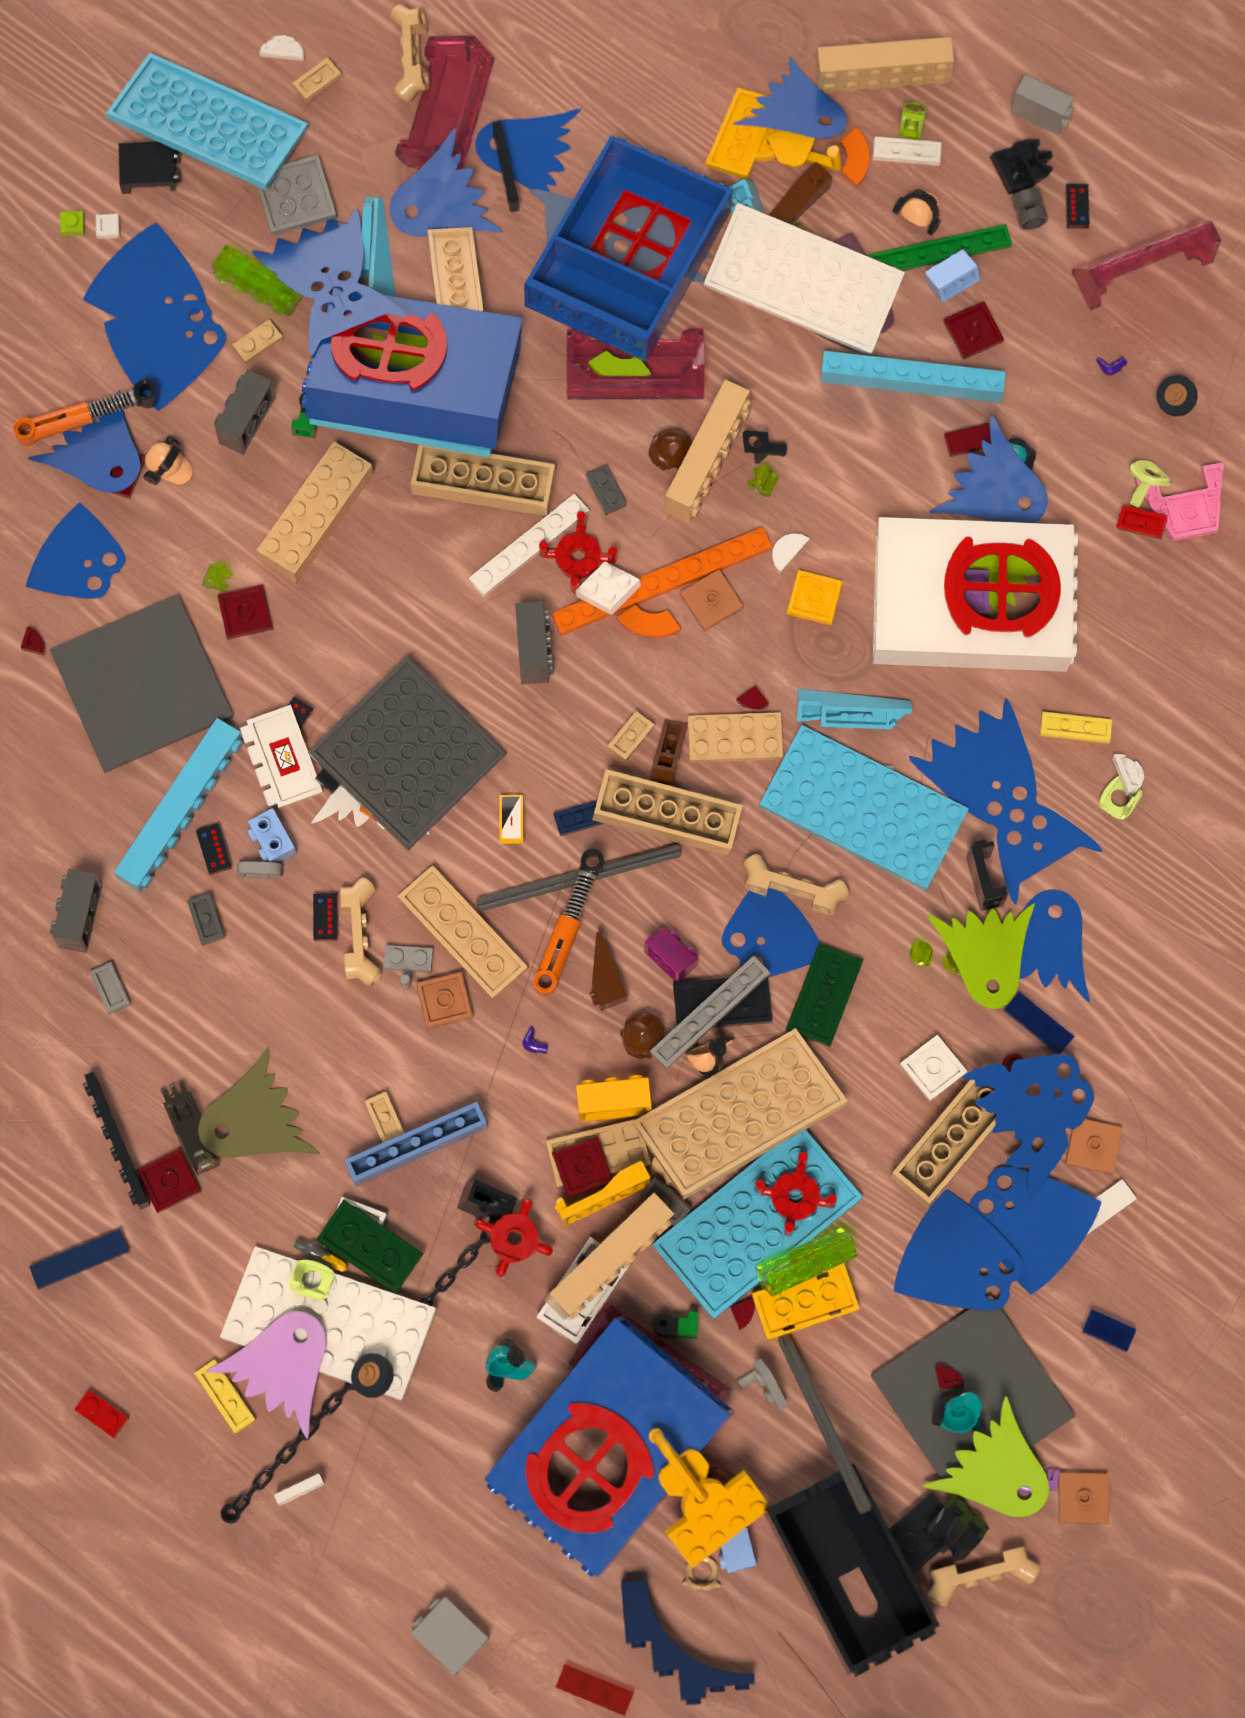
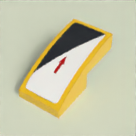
(511, 819)

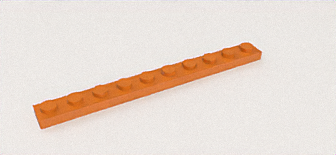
(670, 578)

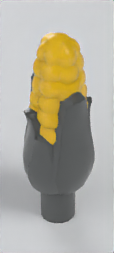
(318, 1253)

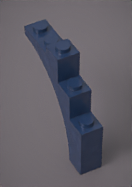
(694, 1677)

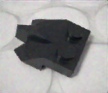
(1022, 165)
(957, 1528)

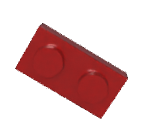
(1142, 522)
(101, 1414)

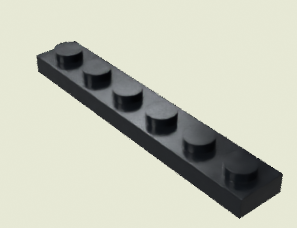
(119, 1150)

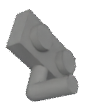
(408, 961)
(764, 1378)

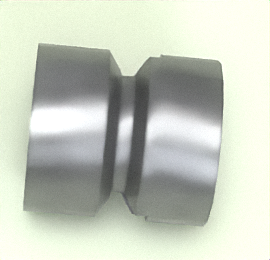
(1030, 209)

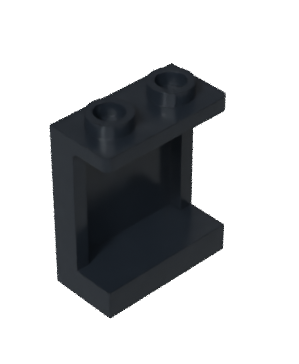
(147, 166)
(986, 896)

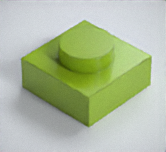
(72, 223)

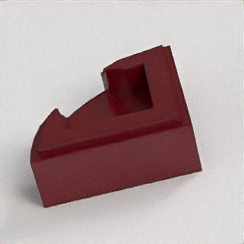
(32, 642)
(753, 699)
(743, 1313)
(948, 1378)

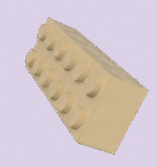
(884, 65)
(707, 451)
(484, 481)
(315, 512)
(667, 812)
(946, 1146)
(612, 1253)

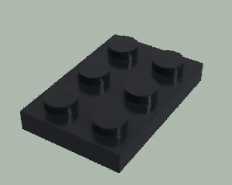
(912, 1536)

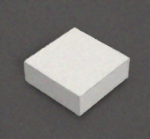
(107, 226)

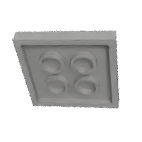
(297, 196)

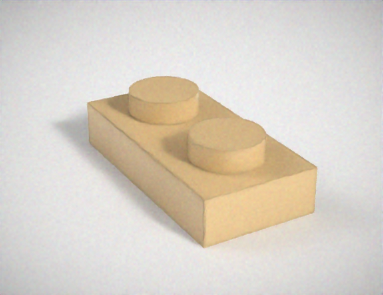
(316, 80)
(257, 342)
(630, 736)
(384, 1117)

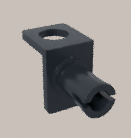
(762, 446)

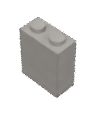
(1042, 105)
(448, 1635)

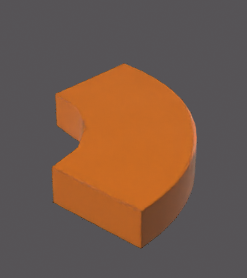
(857, 157)
(646, 624)

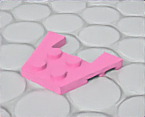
(1191, 512)

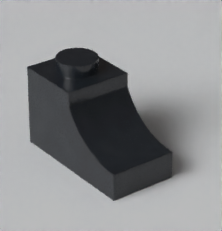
(485, 1200)

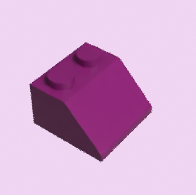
(670, 954)

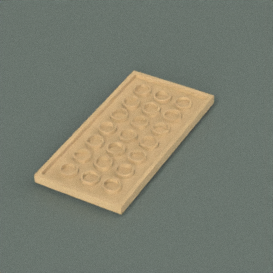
(740, 1113)

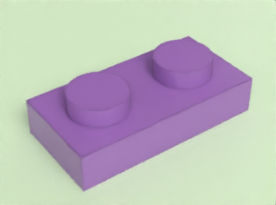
(977, 599)

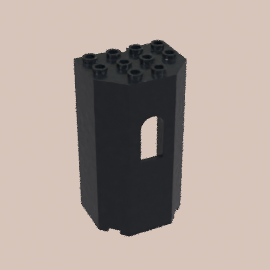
(829, 1538)

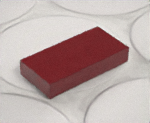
(967, 439)

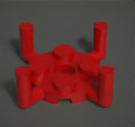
(578, 542)
(795, 1182)
(513, 1222)

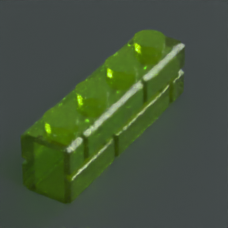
(256, 280)
(806, 1261)

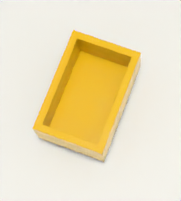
(613, 1099)

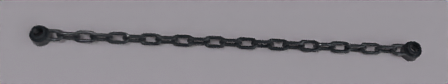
(338, 1397)

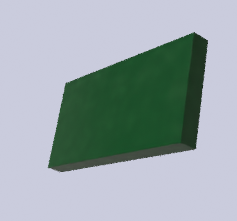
(824, 994)
(369, 1247)

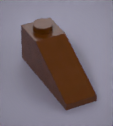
(802, 194)
(668, 752)
(606, 983)

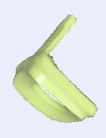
(1146, 480)
(1118, 812)
(304, 1266)

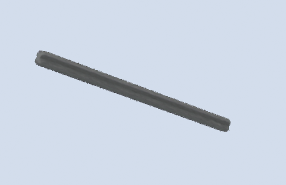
(568, 880)
(824, 1424)

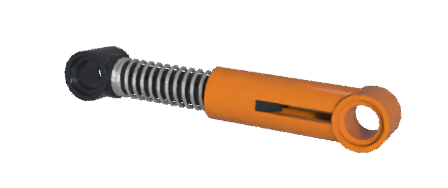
(83, 413)
(568, 924)

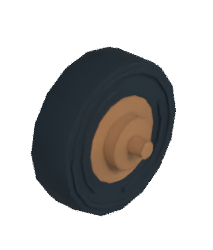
(1177, 395)
(372, 1375)

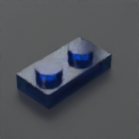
(1109, 1331)

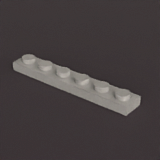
(709, 1012)

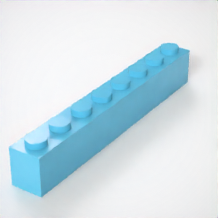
(912, 376)
(178, 805)

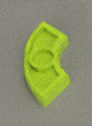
(608, 365)

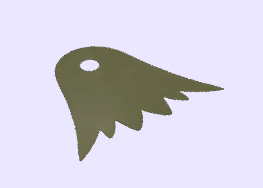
(252, 1118)

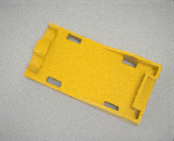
(621, 1186)
(806, 1303)

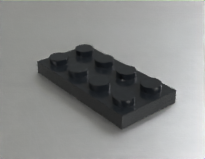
(750, 1011)

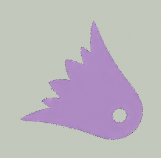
(281, 1365)

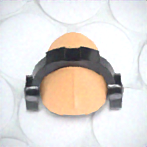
(919, 209)
(167, 463)
(708, 1056)

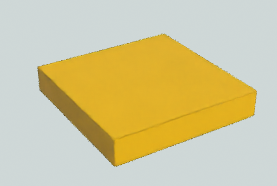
(814, 597)

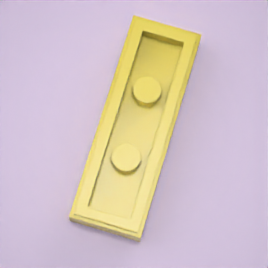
(1076, 727)
(225, 1398)

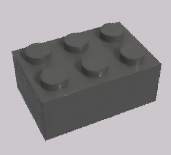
(244, 411)
(534, 642)
(76, 910)

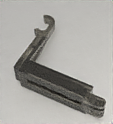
(187, 1130)

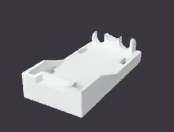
(571, 1328)

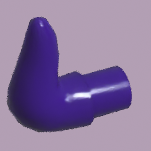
(1111, 369)
(531, 1046)

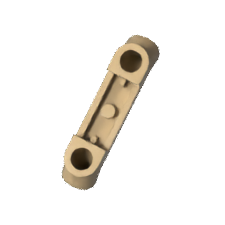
(415, 76)
(824, 898)
(356, 963)
(1013, 1562)

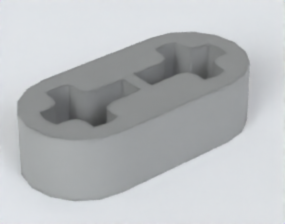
(259, 870)

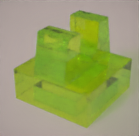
(764, 480)
(214, 575)

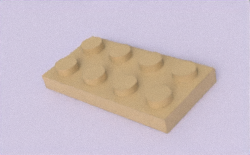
(735, 737)
(619, 1143)

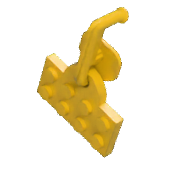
(741, 146)
(715, 1513)

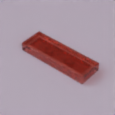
(594, 1690)

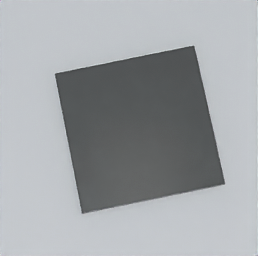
(141, 683)
(407, 753)
(992, 1365)

